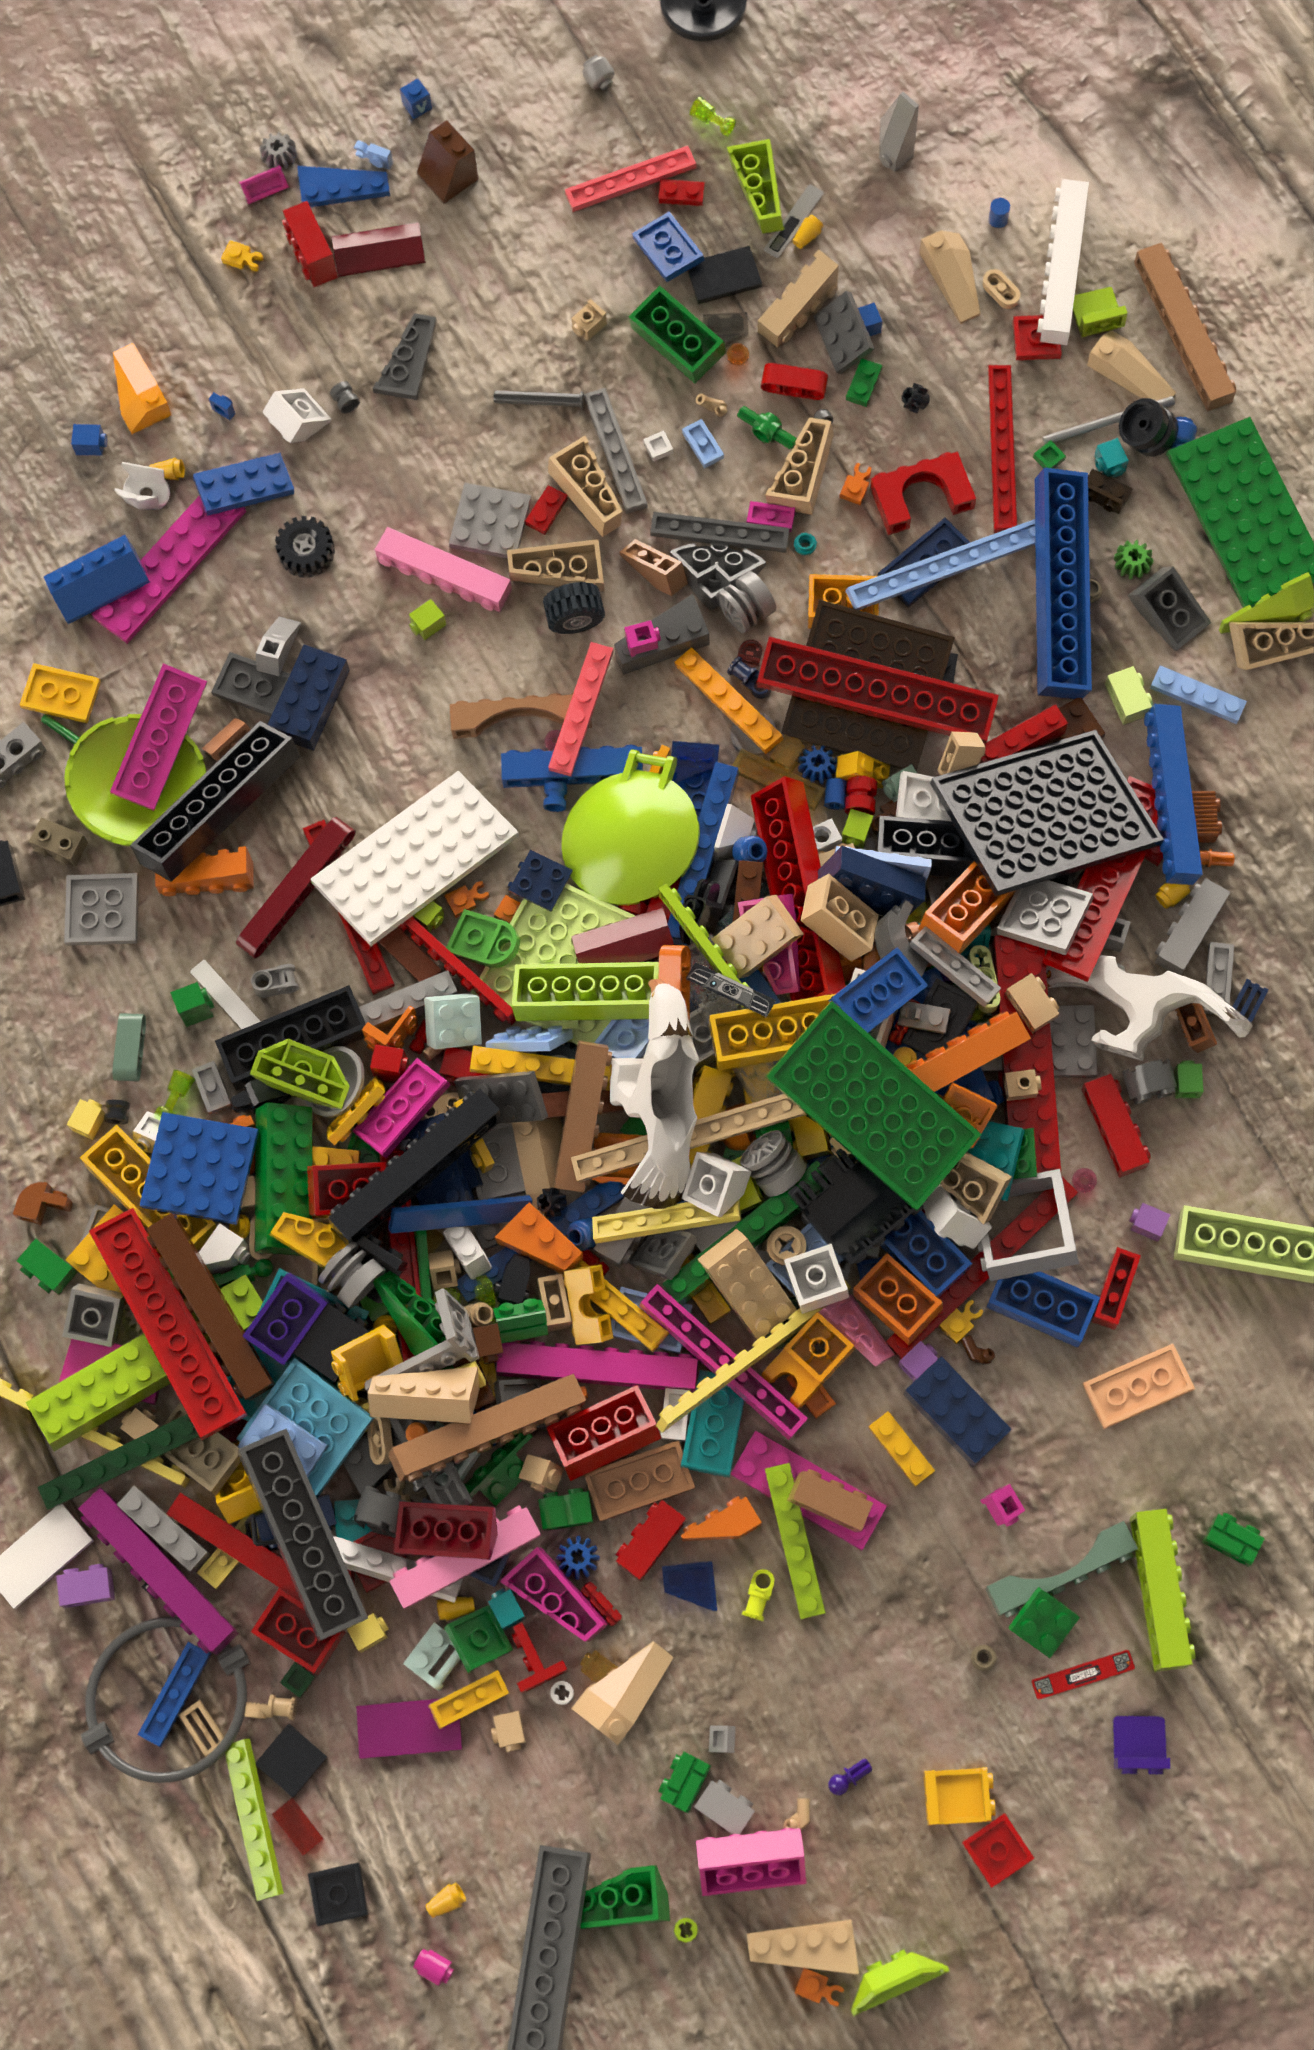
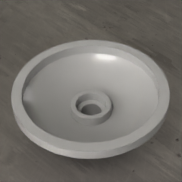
(354, 1074)

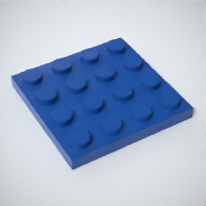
(199, 1168)

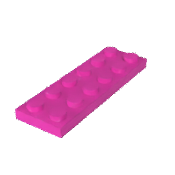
(158, 737)
(766, 1453)

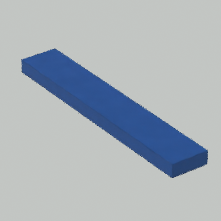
(456, 1214)

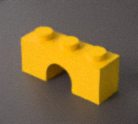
(587, 1324)

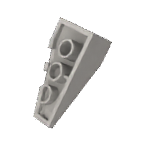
(898, 132)

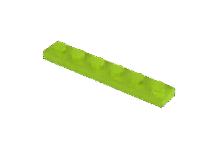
(697, 934)
(795, 1542)
(253, 1820)

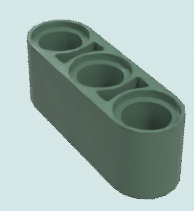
(129, 1047)

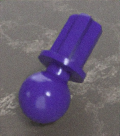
(839, 1784)

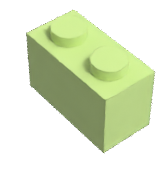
(1128, 695)

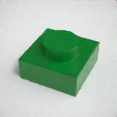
(1049, 456)

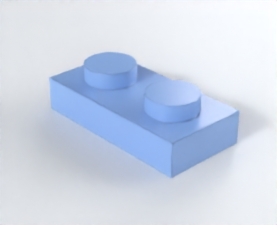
(703, 443)

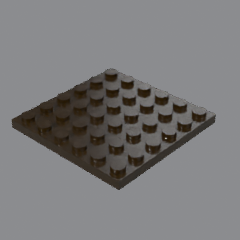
(879, 642)

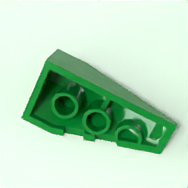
(412, 1314)
(627, 1899)

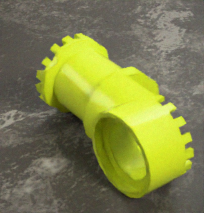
(758, 1596)

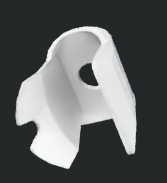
(141, 478)

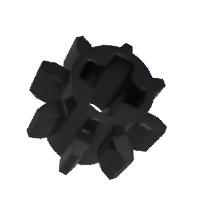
(915, 398)
(551, 1202)

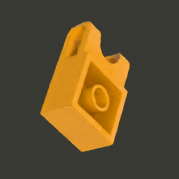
(801, 1362)

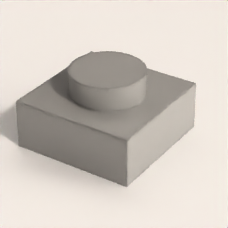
(722, 1739)

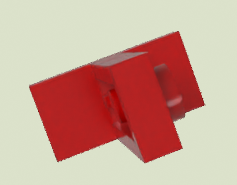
(534, 1663)

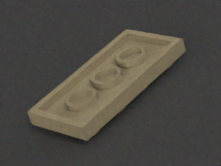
(205, 1460)

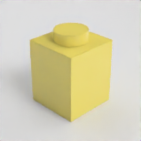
(86, 1118)
(368, 1632)

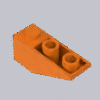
(730, 1523)

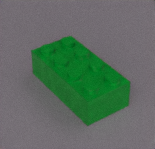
(677, 334)

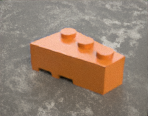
(540, 1240)

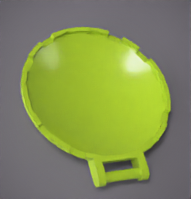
(92, 772)
(631, 833)

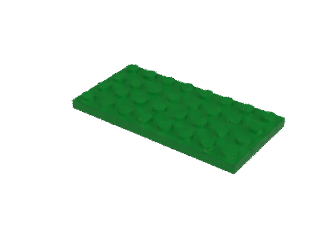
(1244, 510)
(873, 1105)

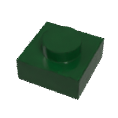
(297, 1680)

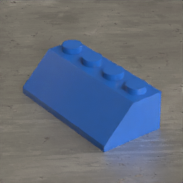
(96, 579)

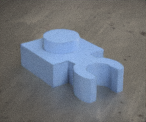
(377, 155)

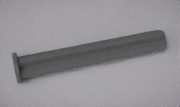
(539, 398)

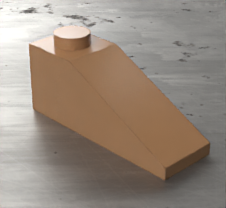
(656, 567)

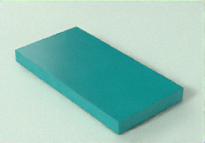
(713, 1432)

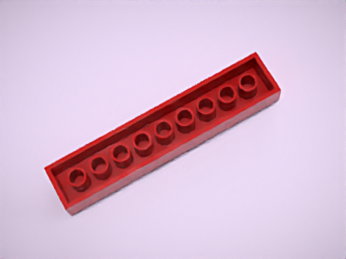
(875, 689)
(791, 866)
(1012, 963)

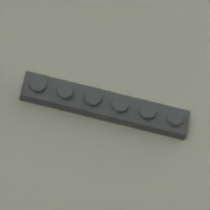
(722, 531)

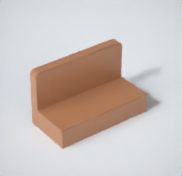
(226, 739)

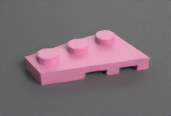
(858, 1329)

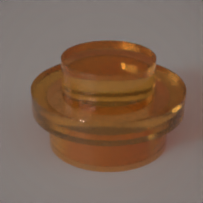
(738, 354)

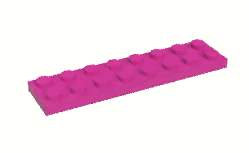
(167, 568)

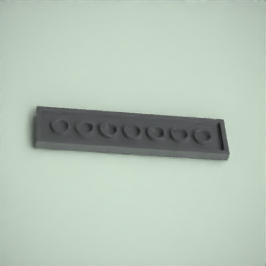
(549, 1949)

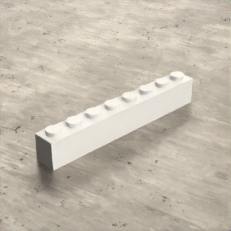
(1064, 262)

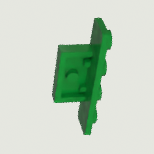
(500, 1473)

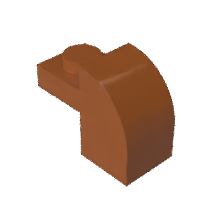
(36, 1198)

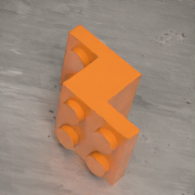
(970, 1106)

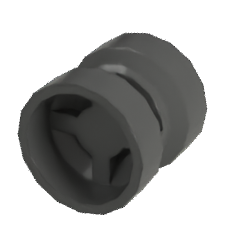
(343, 395)

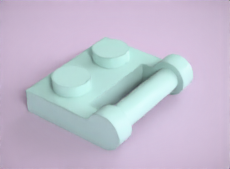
(428, 1653)

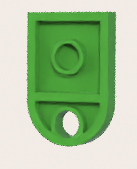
(481, 939)

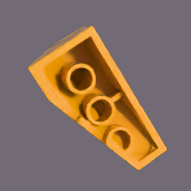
(138, 392)

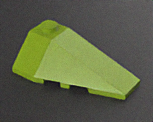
(1290, 604)

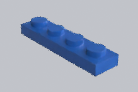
(174, 1694)

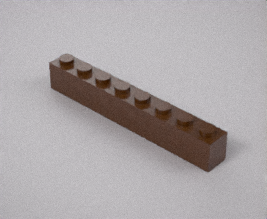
(210, 1306)

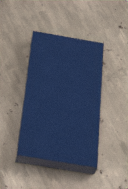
(937, 540)

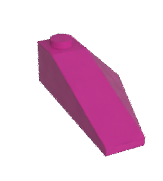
(784, 967)

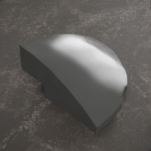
(714, 568)

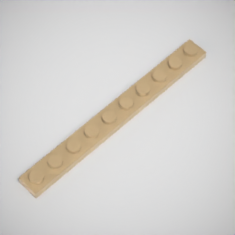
(706, 1131)

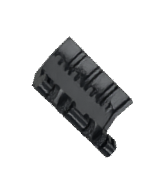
(852, 1208)

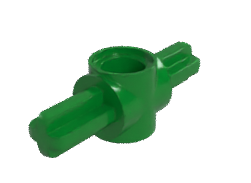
(767, 427)

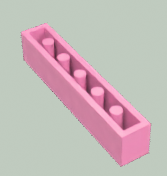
(443, 569)
(439, 1572)

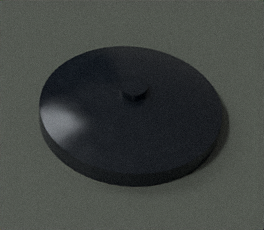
(703, 18)

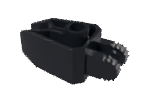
(704, 907)
(256, 1095)
(513, 1281)

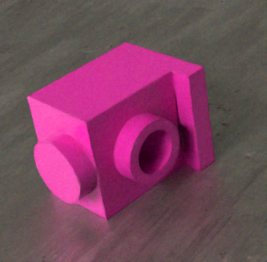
(640, 631)
(1004, 1505)

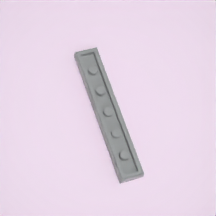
(615, 451)

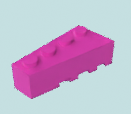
(552, 1592)

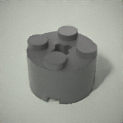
(1150, 1080)
(378, 1511)

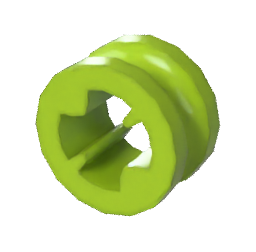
(677, 1931)

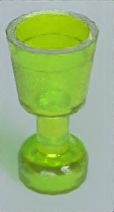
(705, 112)
(178, 1087)

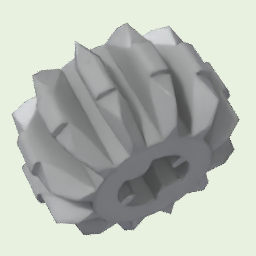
(278, 150)

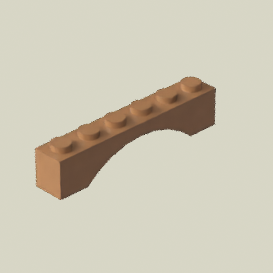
(473, 718)

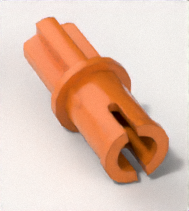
(1216, 858)

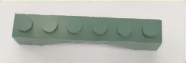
(1109, 1546)

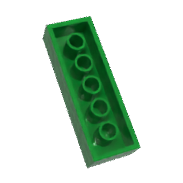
(281, 1170)

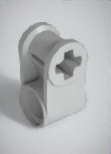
(277, 981)

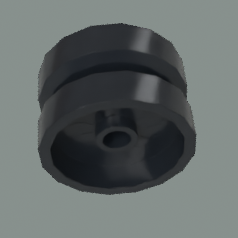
(1148, 427)

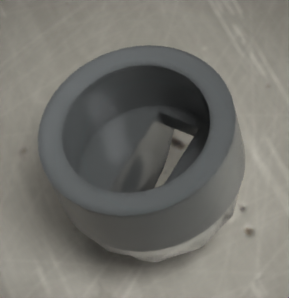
(823, 414)

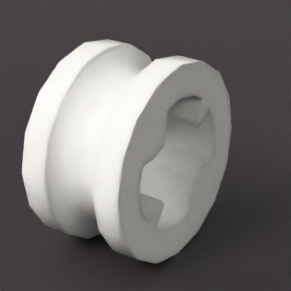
(568, 1687)

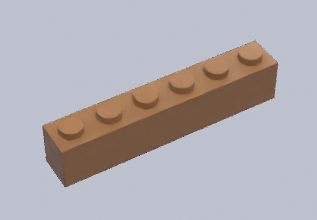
(582, 1111)

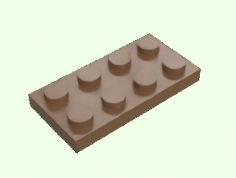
(639, 1481)

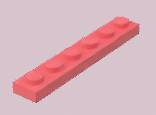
(630, 178)
(581, 709)

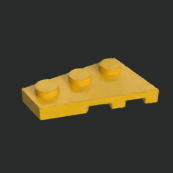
(308, 1238)

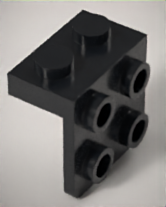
(388, 1259)

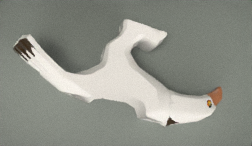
(1145, 1003)
(662, 1096)

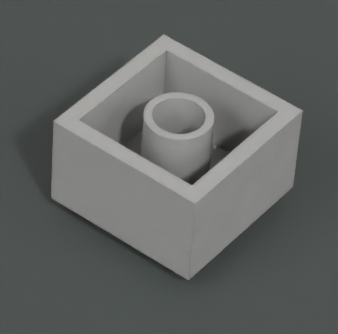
(94, 1315)

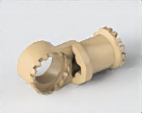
(275, 1707)

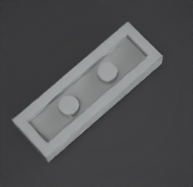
(1219, 970)

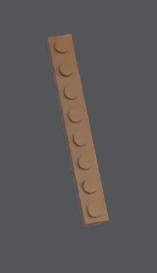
(1185, 326)
(486, 1428)

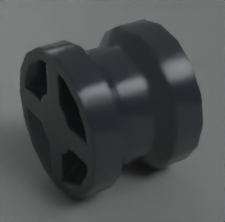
(117, 1111)

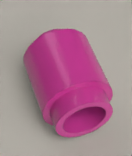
(433, 1967)

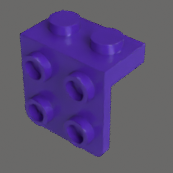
(1140, 1744)

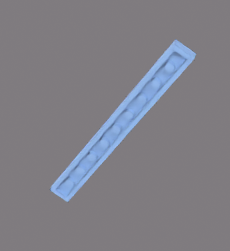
(942, 566)

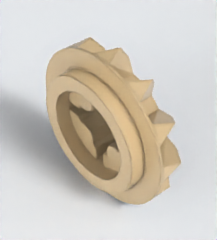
(785, 1234)

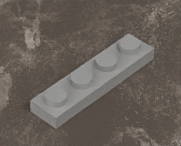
(954, 966)

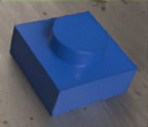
(222, 405)

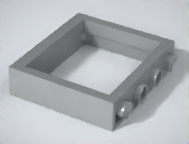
(1039, 1260)

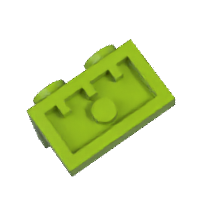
(1098, 312)

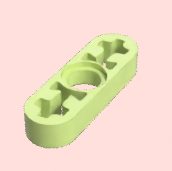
(988, 969)

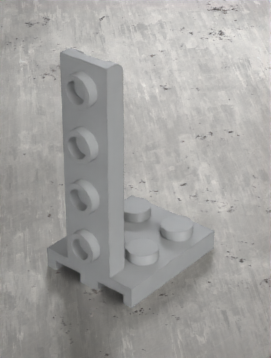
(458, 1343)

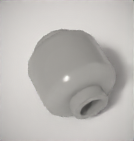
(598, 72)

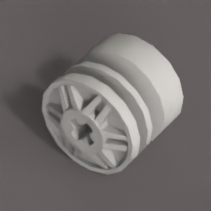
(746, 602)
(773, 1163)
(351, 1274)

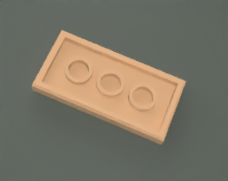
(1138, 1386)

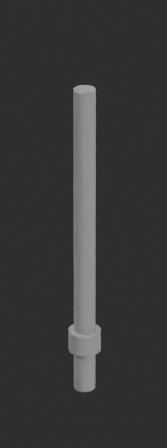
(1096, 424)

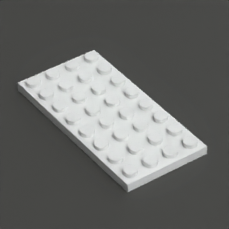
(414, 858)

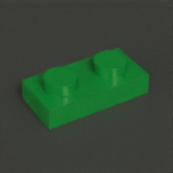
(864, 382)

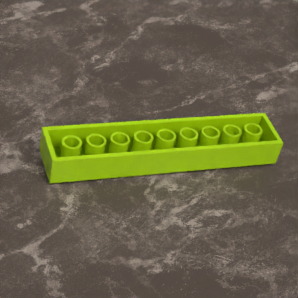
(119, 1379)

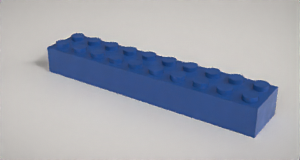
(1062, 584)

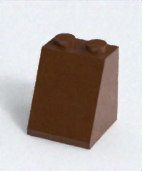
(447, 162)

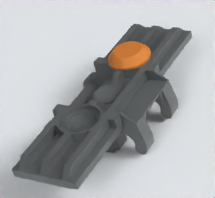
(454, 1490)

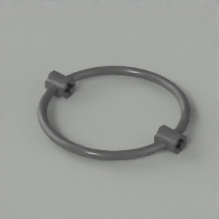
(100, 1736)

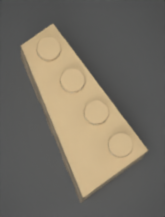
(813, 1946)

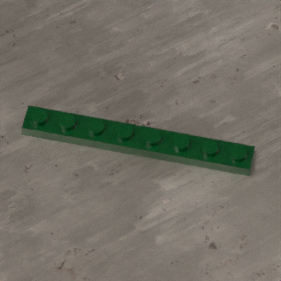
(118, 1462)

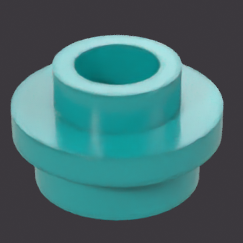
(805, 538)

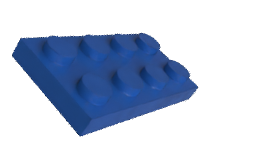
(243, 484)
(880, 990)

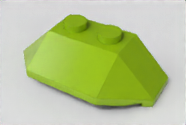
(302, 1073)
(894, 1978)

